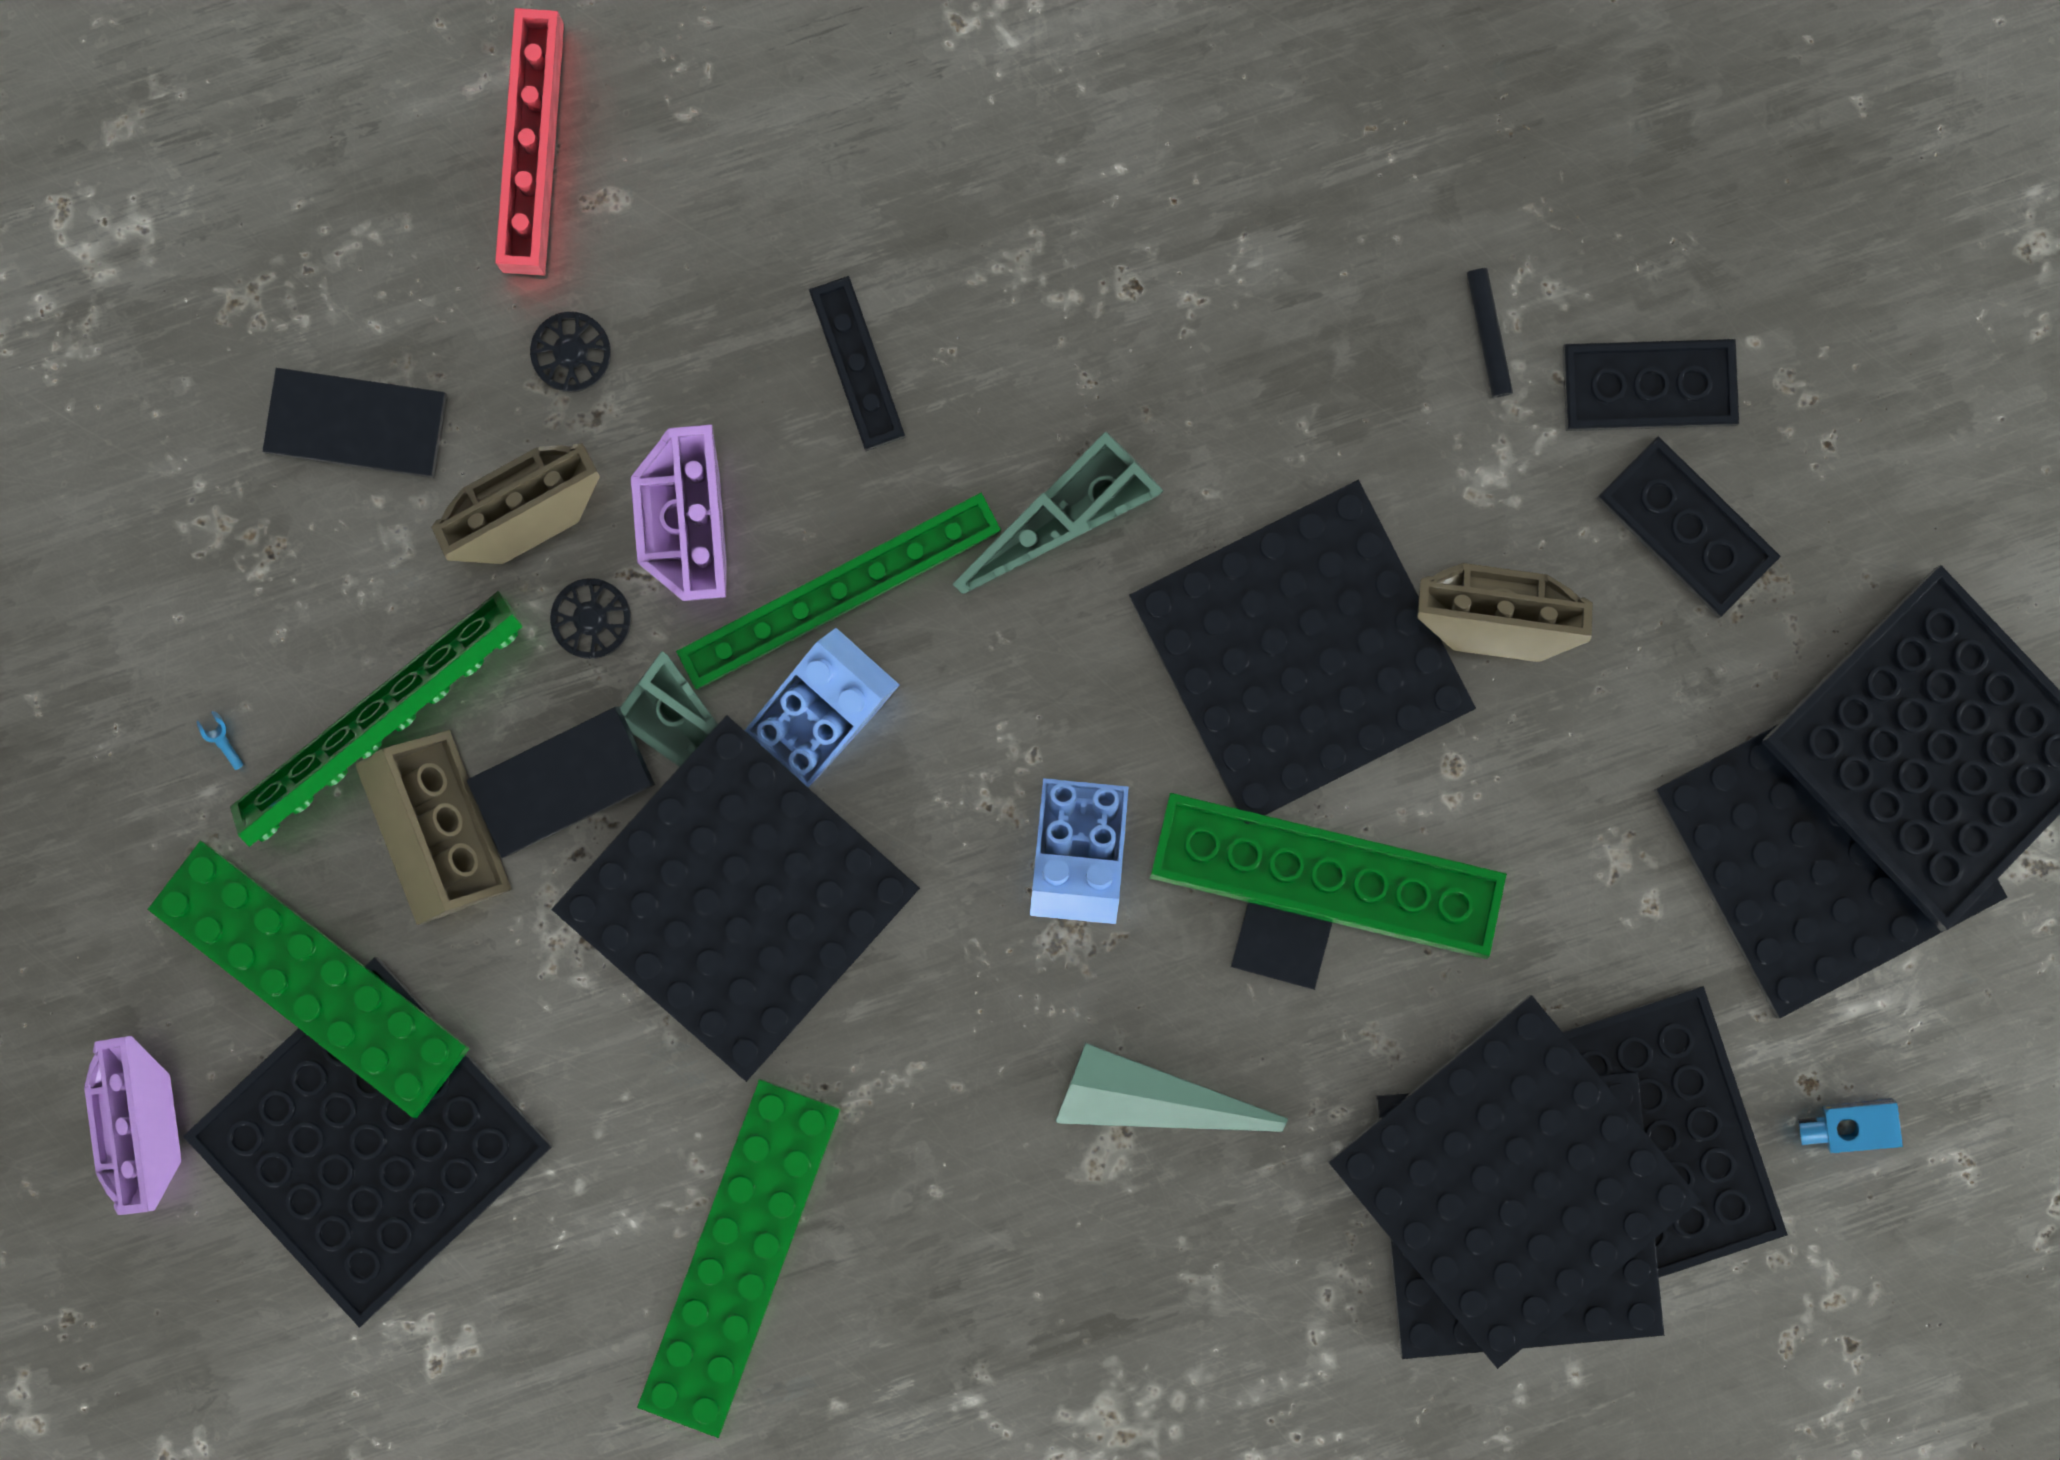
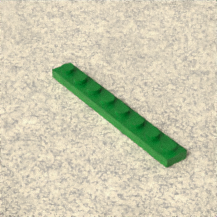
(838, 591)

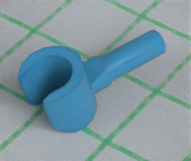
(220, 739)

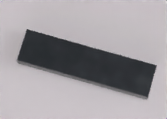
(857, 363)

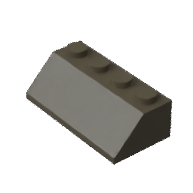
(432, 826)

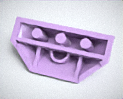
(681, 514)
(131, 1124)

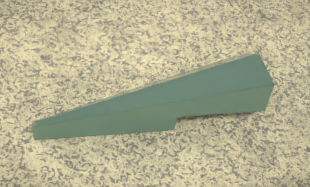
(1089, 493)
(667, 711)
(1128, 1093)

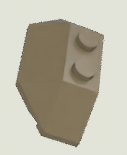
(518, 505)
(1504, 612)

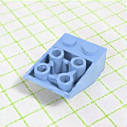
(821, 706)
(1079, 851)

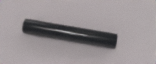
(1489, 332)

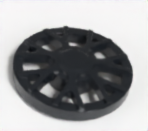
(570, 351)
(590, 618)

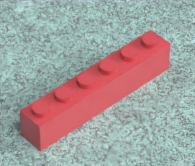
(529, 142)

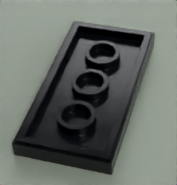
(1650, 385)
(354, 422)
(1688, 527)
(560, 782)

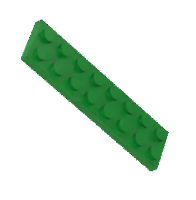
(380, 713)
(1328, 876)
(308, 979)
(739, 1258)

